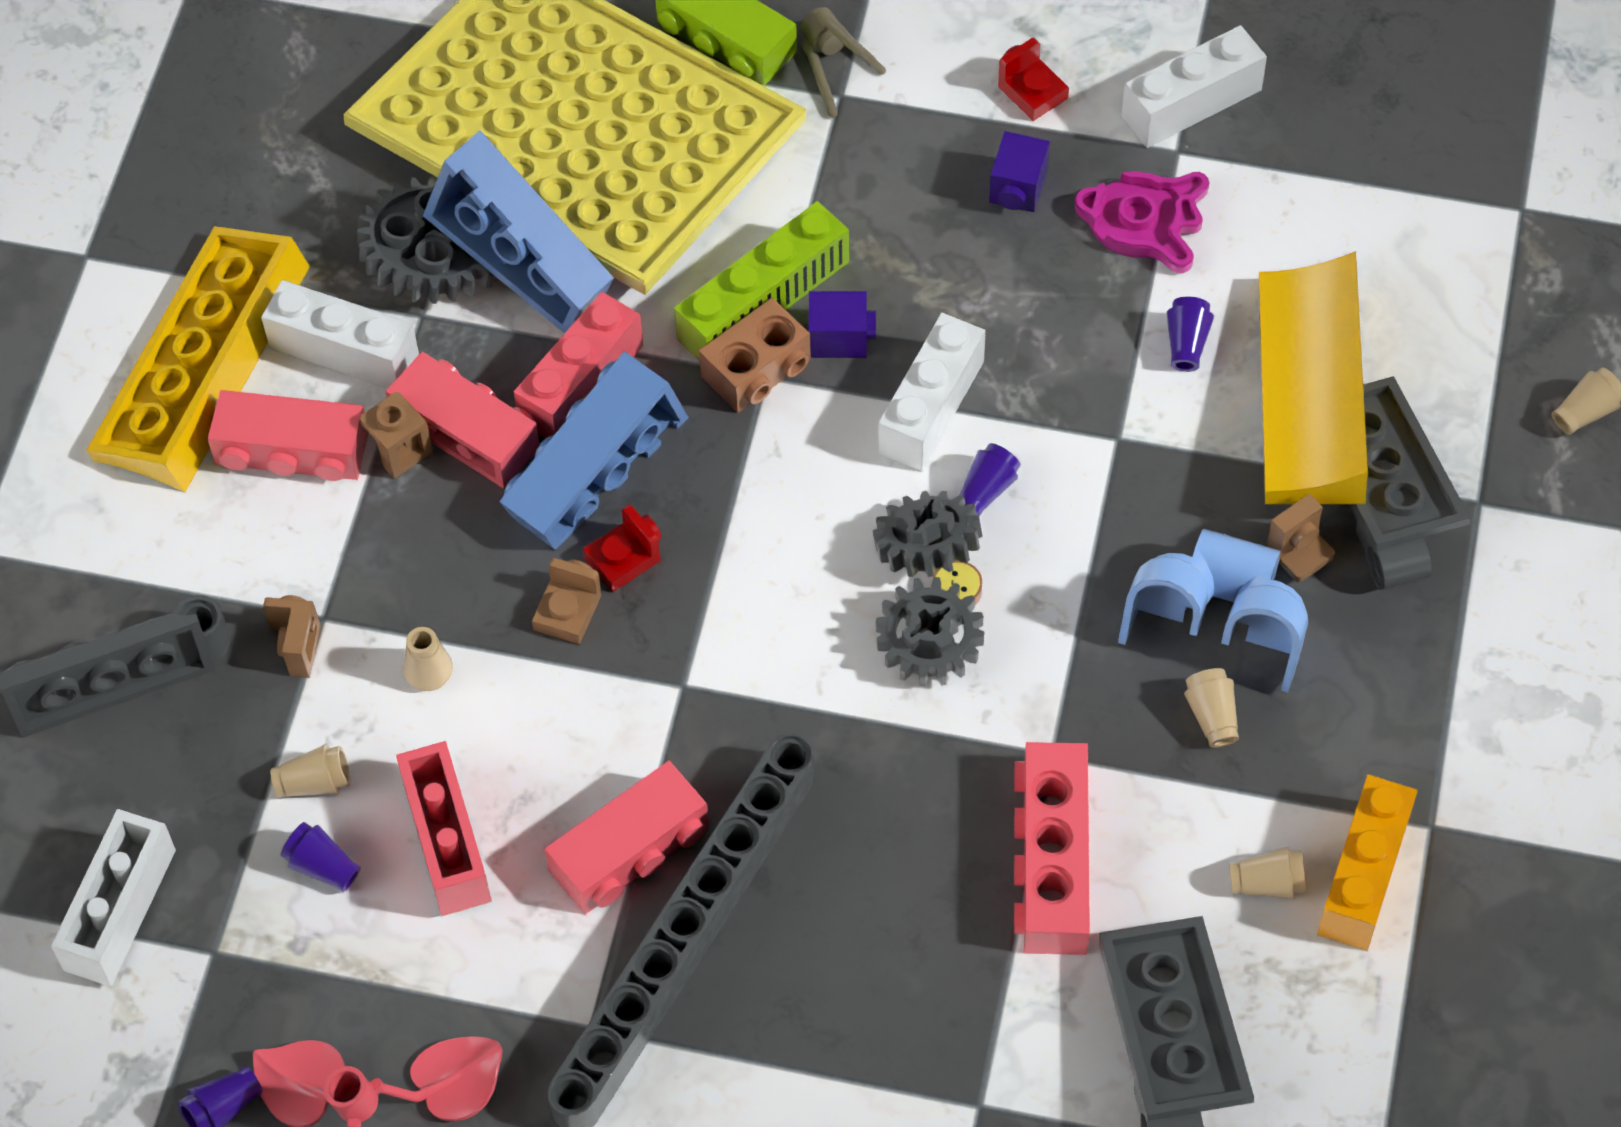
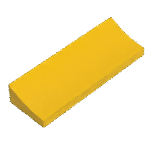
(198, 348)
(1312, 384)

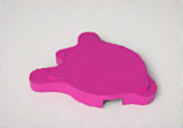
(1146, 215)

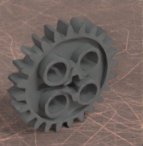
(411, 250)

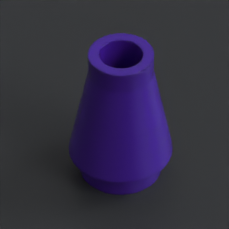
(1188, 330)
(989, 476)
(318, 856)
(220, 1099)

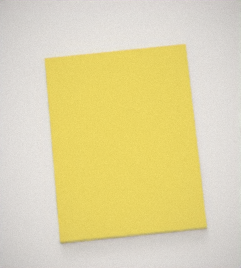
(595, 111)

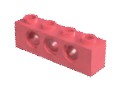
(1064, 923)

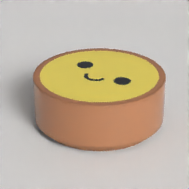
(965, 575)

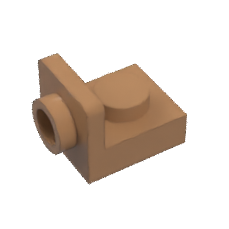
(399, 433)
(1298, 539)
(568, 600)
(297, 629)

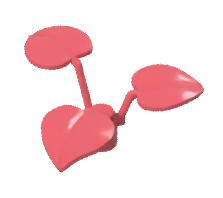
(309, 1074)

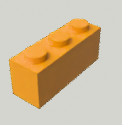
(1367, 862)

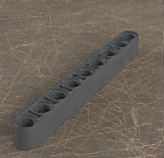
(678, 952)

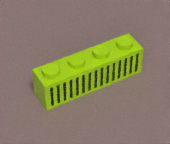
(779, 267)

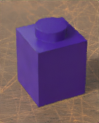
(1019, 171)
(840, 324)

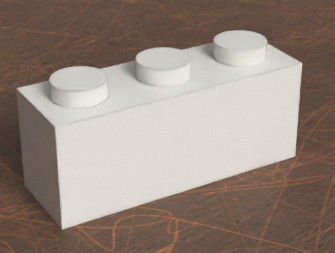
(1193, 86)
(339, 334)
(931, 392)
(113, 897)

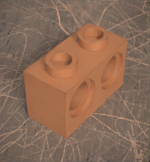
(749, 349)

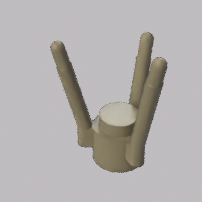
(829, 36)

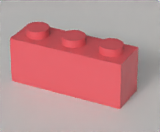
(576, 361)
(469, 419)
(288, 435)
(443, 828)
(628, 838)

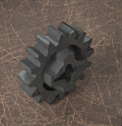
(927, 533)
(926, 652)

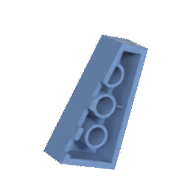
(514, 233)
(592, 450)

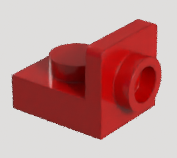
(1030, 80)
(625, 549)

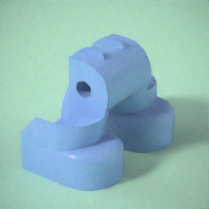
(1229, 571)

